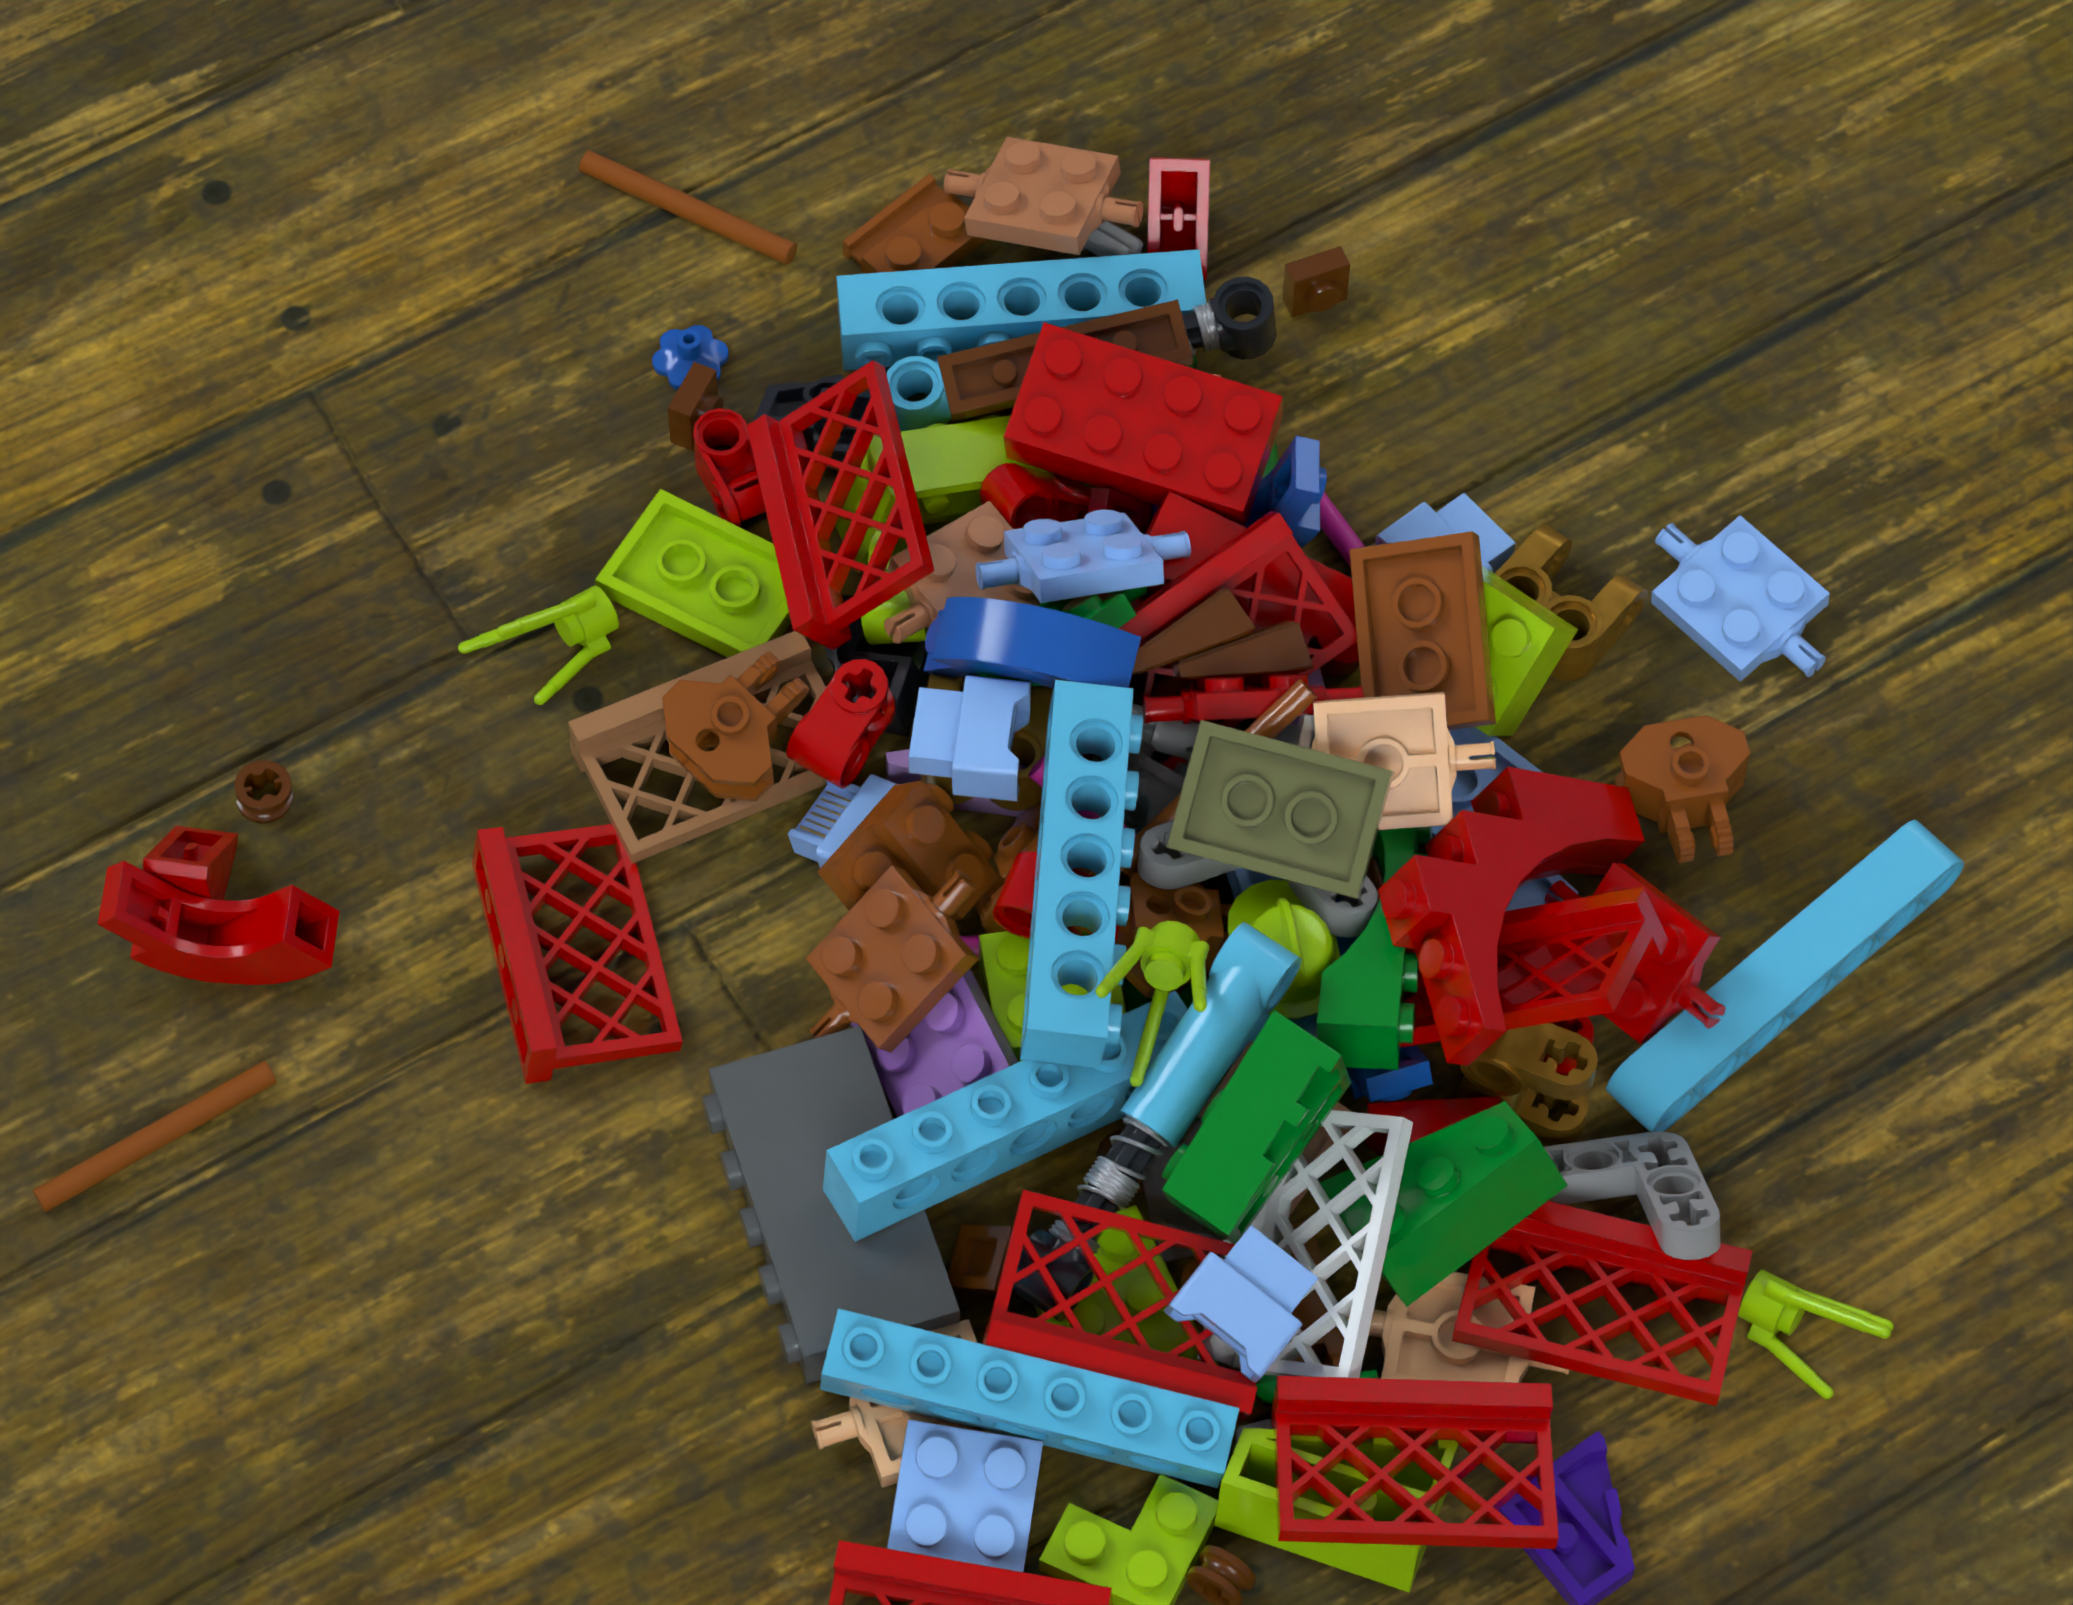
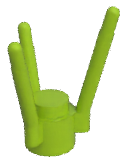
(579, 620)
(1168, 959)
(1780, 1305)

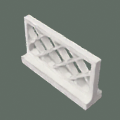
(1373, 1238)

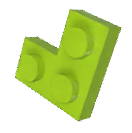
(1137, 1564)

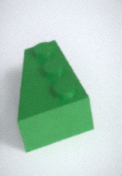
(1256, 1128)
(1456, 1196)

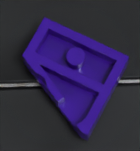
(1591, 1547)

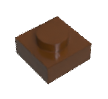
(1316, 282)
(694, 398)
(979, 1259)

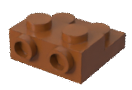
(913, 833)

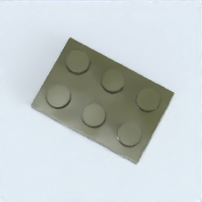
(1280, 809)

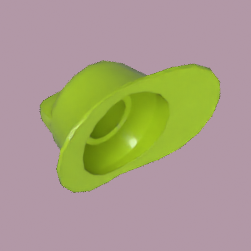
(1283, 918)

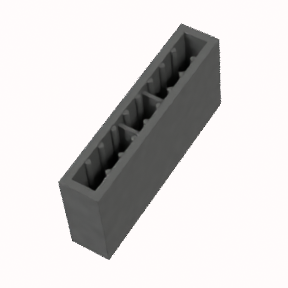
(777, 1124)

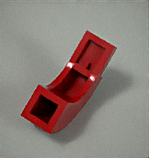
(218, 940)

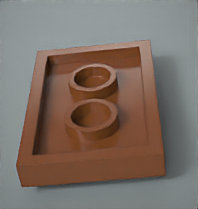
(1425, 624)

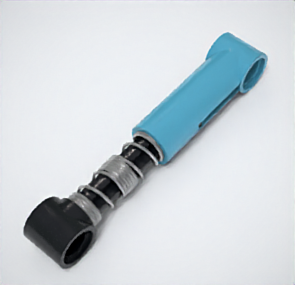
(1206, 327)
(1242, 986)

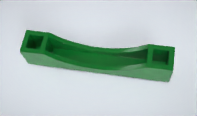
(1365, 989)

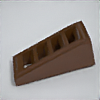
(1203, 628)
(1264, 651)

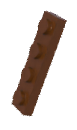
(992, 374)

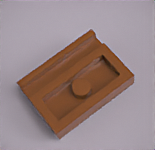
(914, 233)

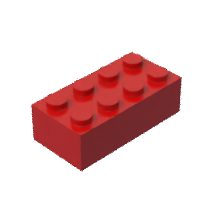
(1142, 424)

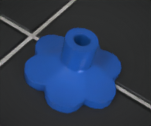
(683, 348)

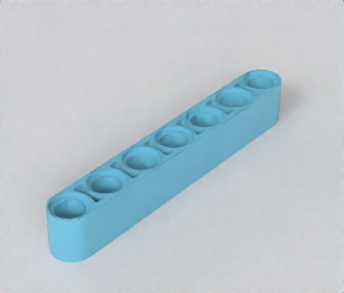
(1786, 976)

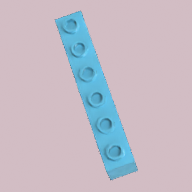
(995, 295)
(1057, 1023)
(983, 1130)
(1029, 1398)

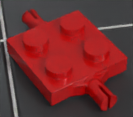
(1230, 699)
(1662, 982)

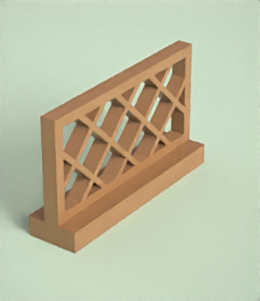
(639, 722)

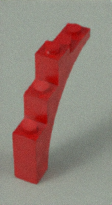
(1457, 897)

